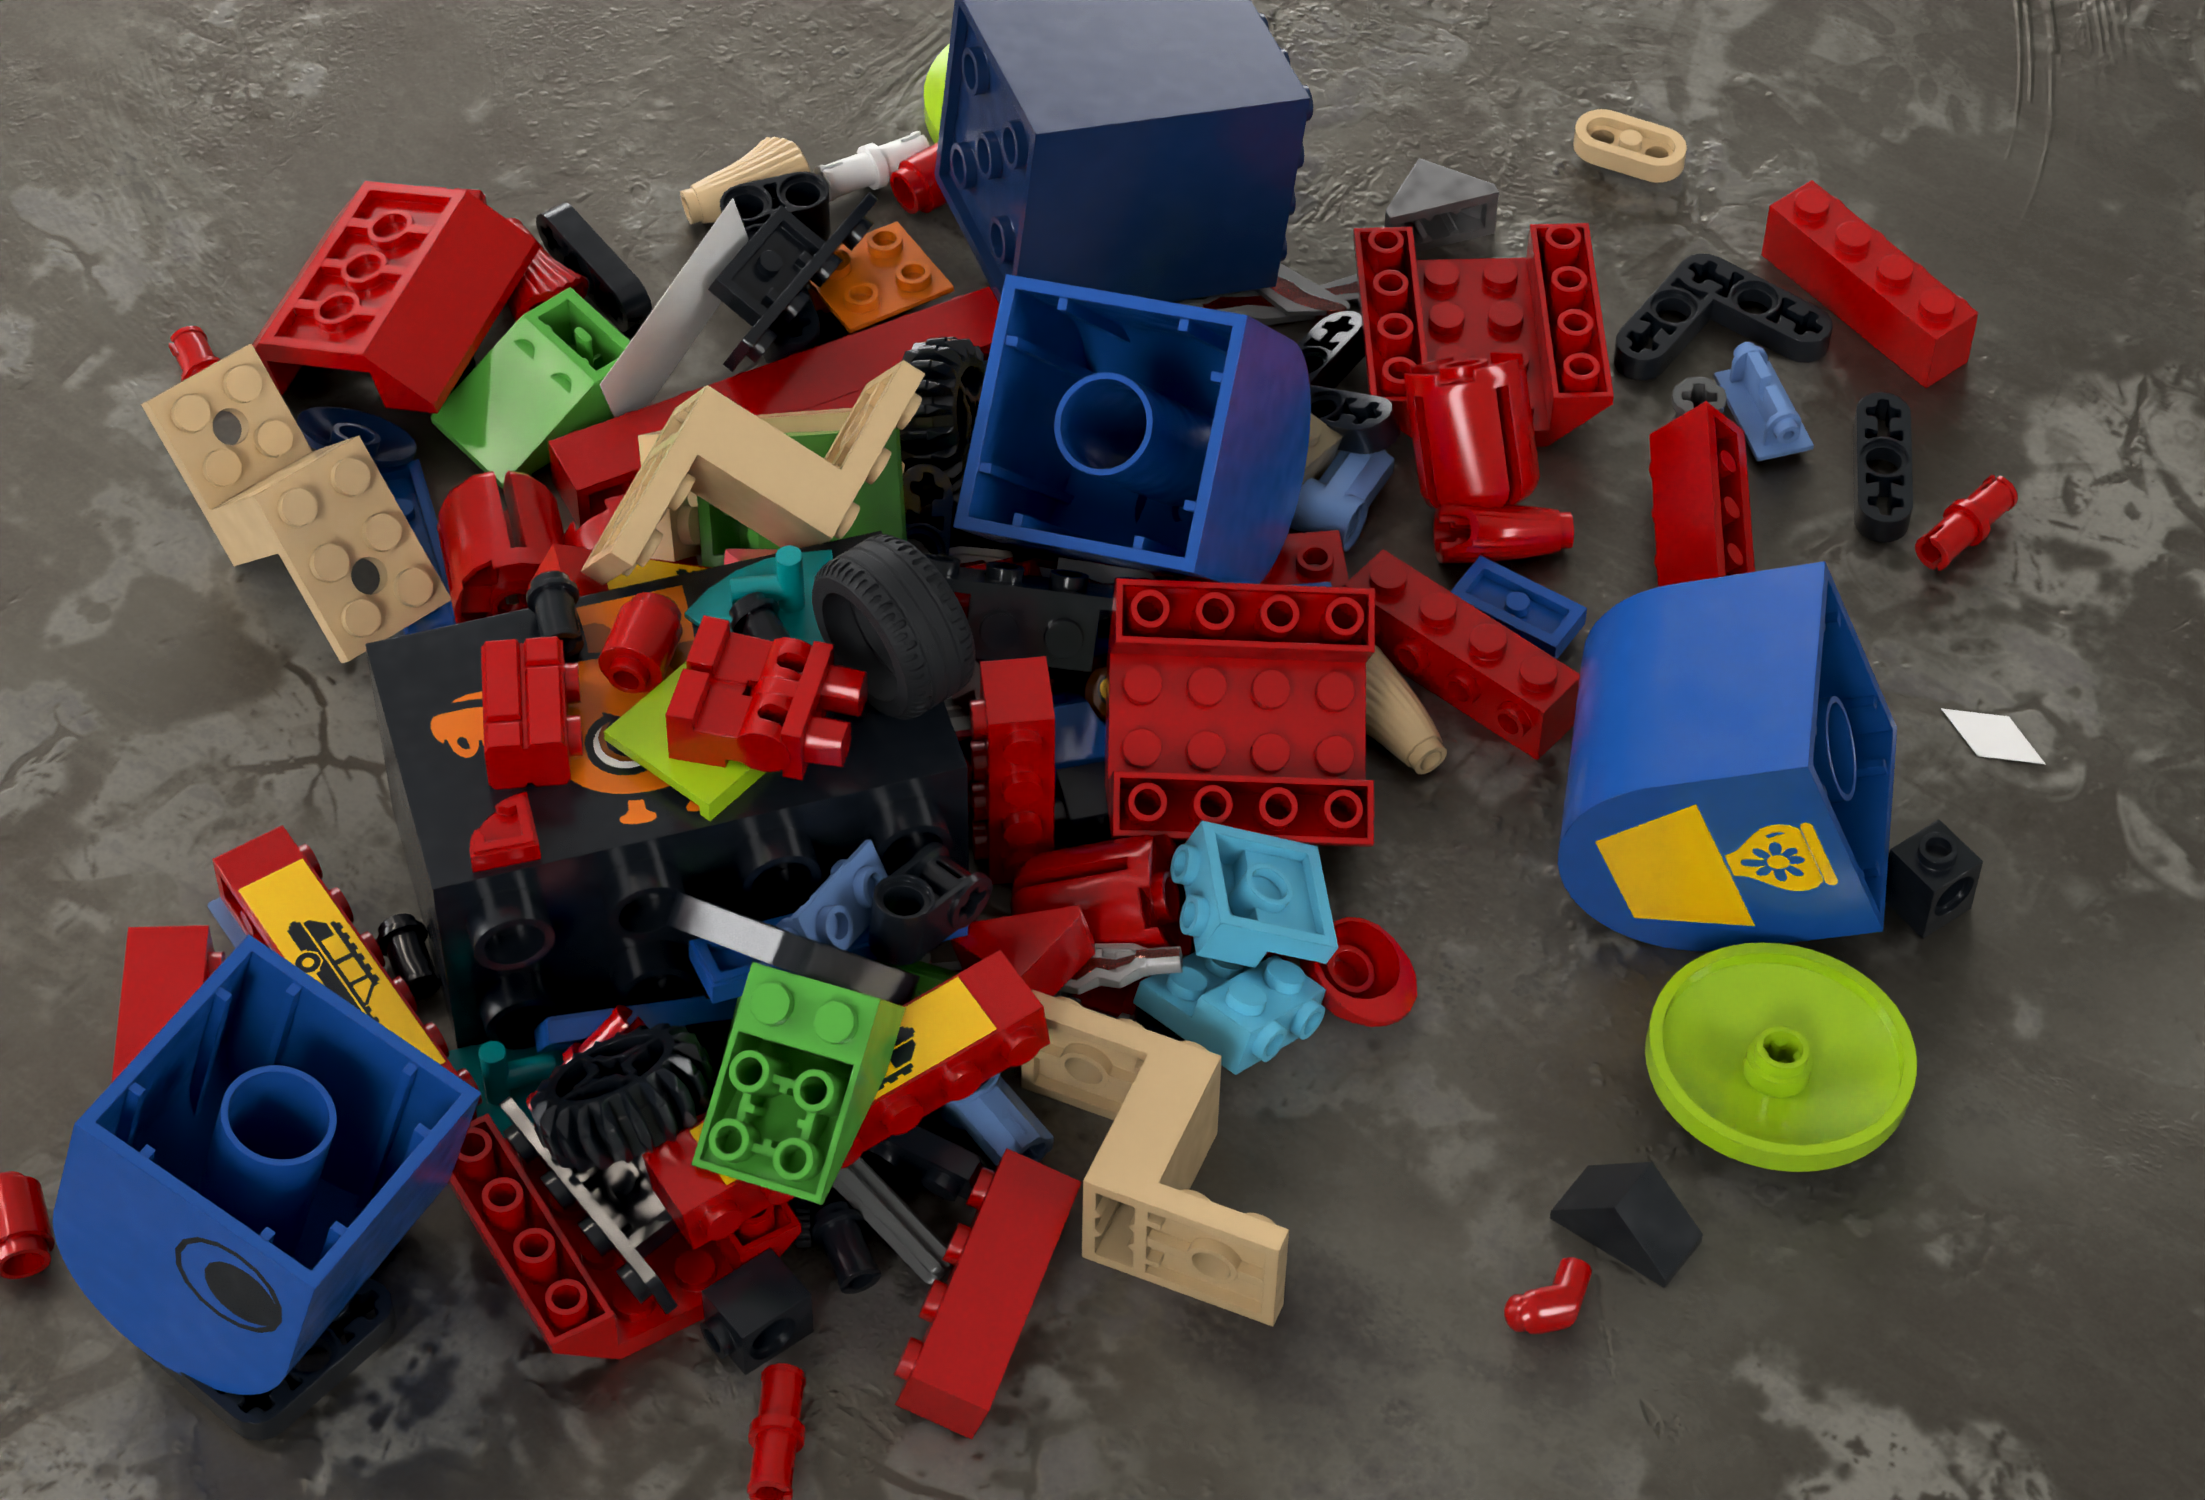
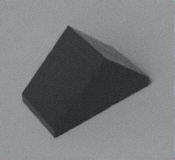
(1631, 1217)

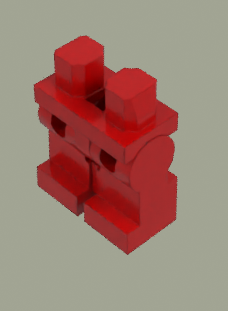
(762, 702)

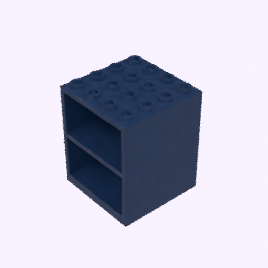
(1122, 143)

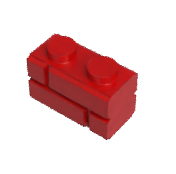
(527, 712)

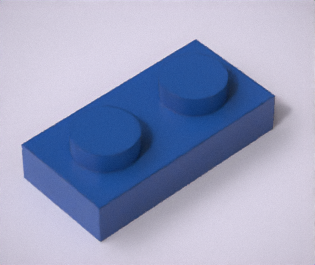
(1522, 605)

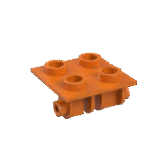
(879, 279)

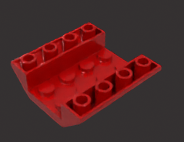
(399, 292)
(1484, 305)
(1239, 710)
(564, 1279)

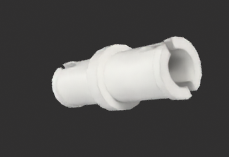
(870, 165)

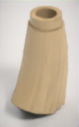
(767, 160)
(1399, 718)

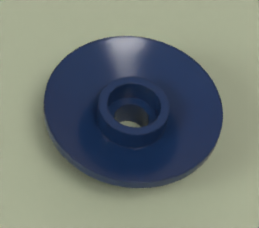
(384, 440)

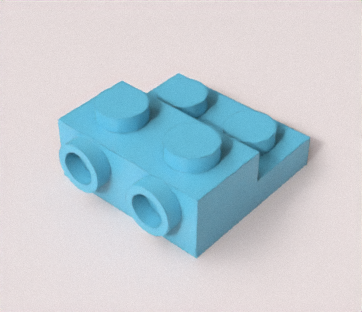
(1253, 896)
(1235, 1007)

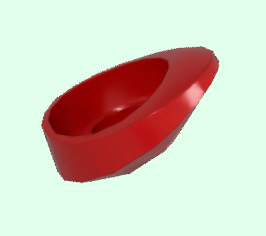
(1367, 976)

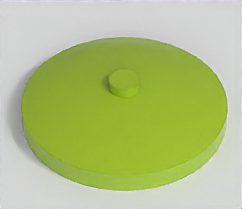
(1780, 1057)

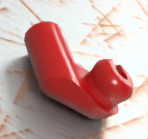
(1552, 1306)

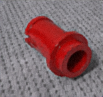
(191, 350)

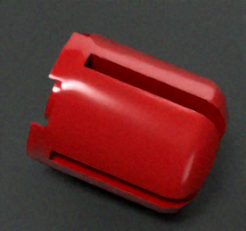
(1473, 430)
(495, 550)
(1117, 883)

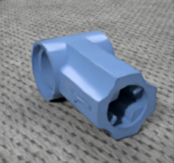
(1342, 495)
(999, 1121)

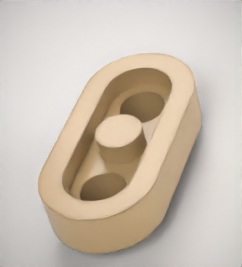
(1629, 145)

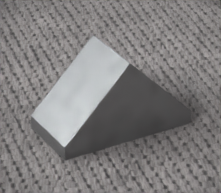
(1443, 206)

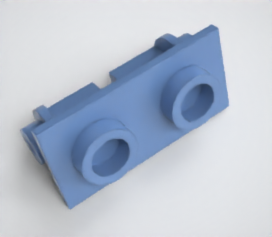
(1762, 405)
(842, 903)

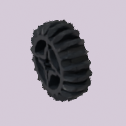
(948, 409)
(623, 1097)

